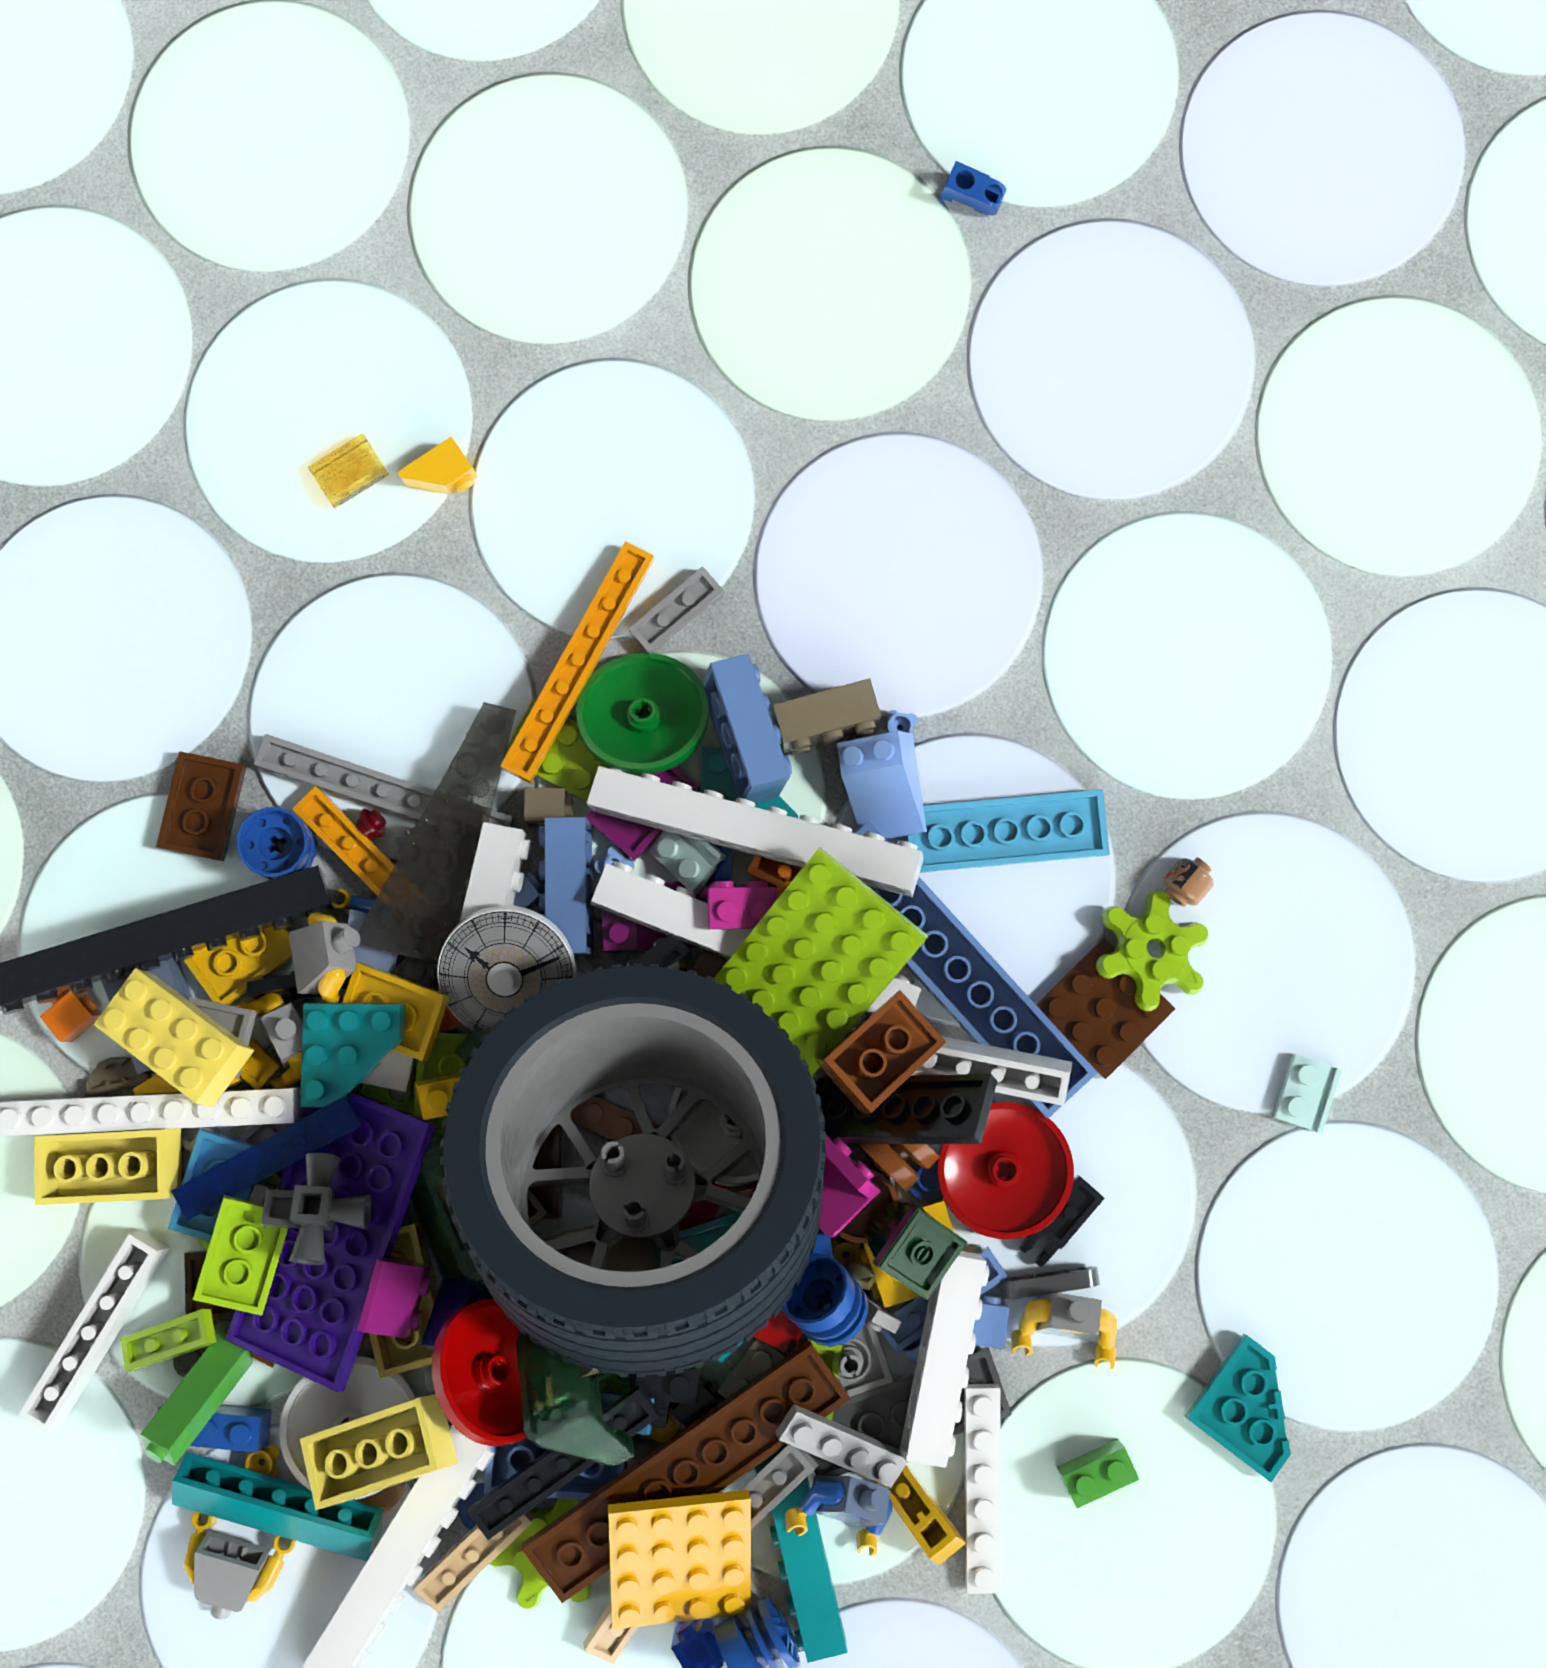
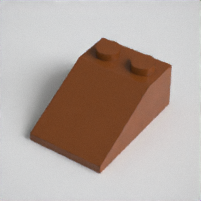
(881, 1053)

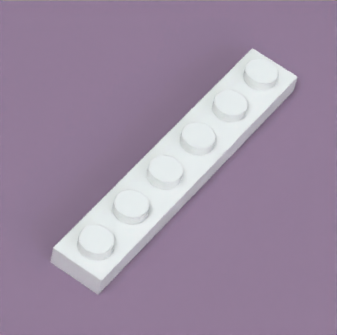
(982, 1488)

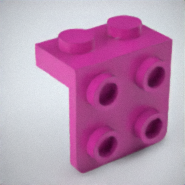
(737, 906)
(845, 1187)

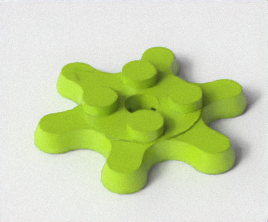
(1135, 961)
(532, 1584)

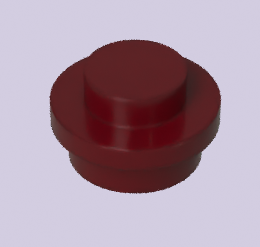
(371, 824)

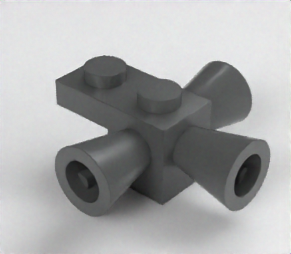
(314, 1209)

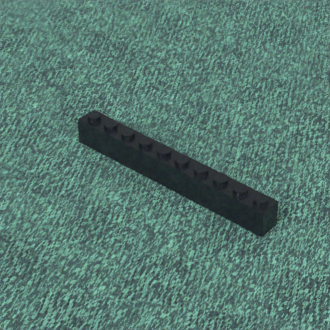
(161, 937)

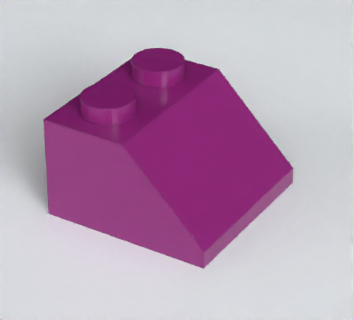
(395, 1297)

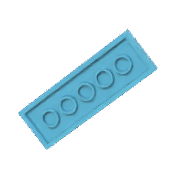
(1013, 831)

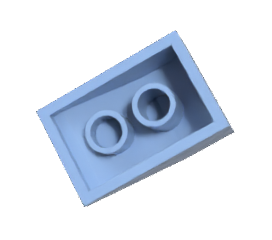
(883, 783)

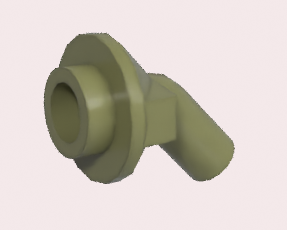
(861, 1273)

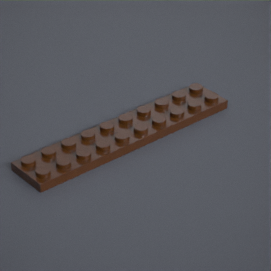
(692, 1462)

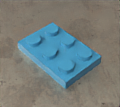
(208, 1152)

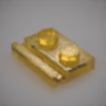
(348, 470)

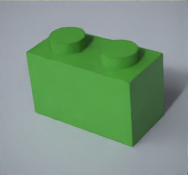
(1098, 1473)

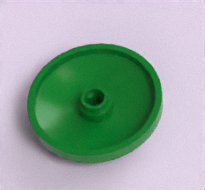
(642, 713)

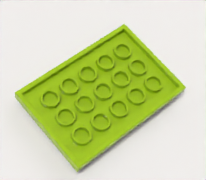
(822, 955)

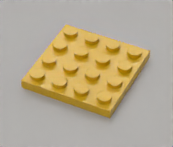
(679, 1558)

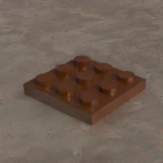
(1101, 1013)

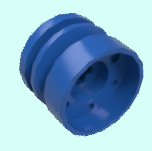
(258, 841)
(827, 1302)
(761, 1643)

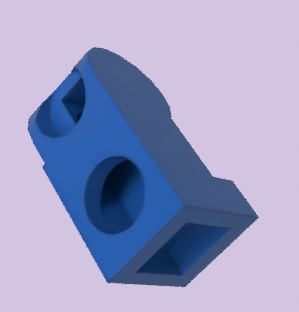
(974, 189)

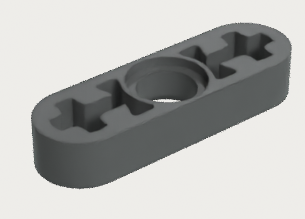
(1050, 1282)

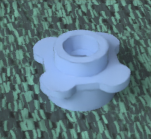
(894, 718)
(614, 854)

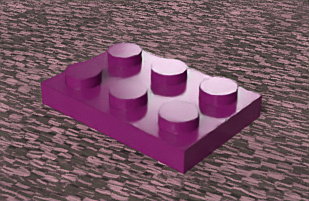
(631, 836)

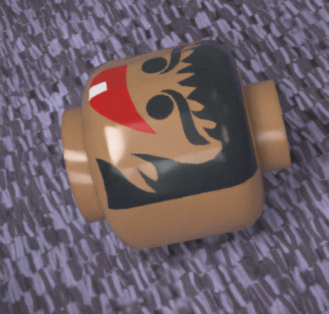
(1188, 881)

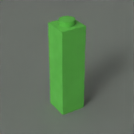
(195, 1400)

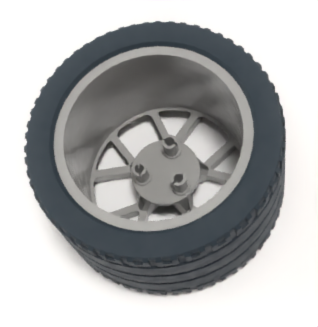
(624, 1032)

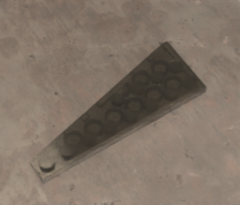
(431, 878)

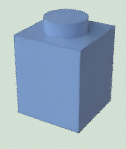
(992, 1325)

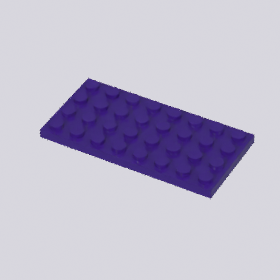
(317, 1308)

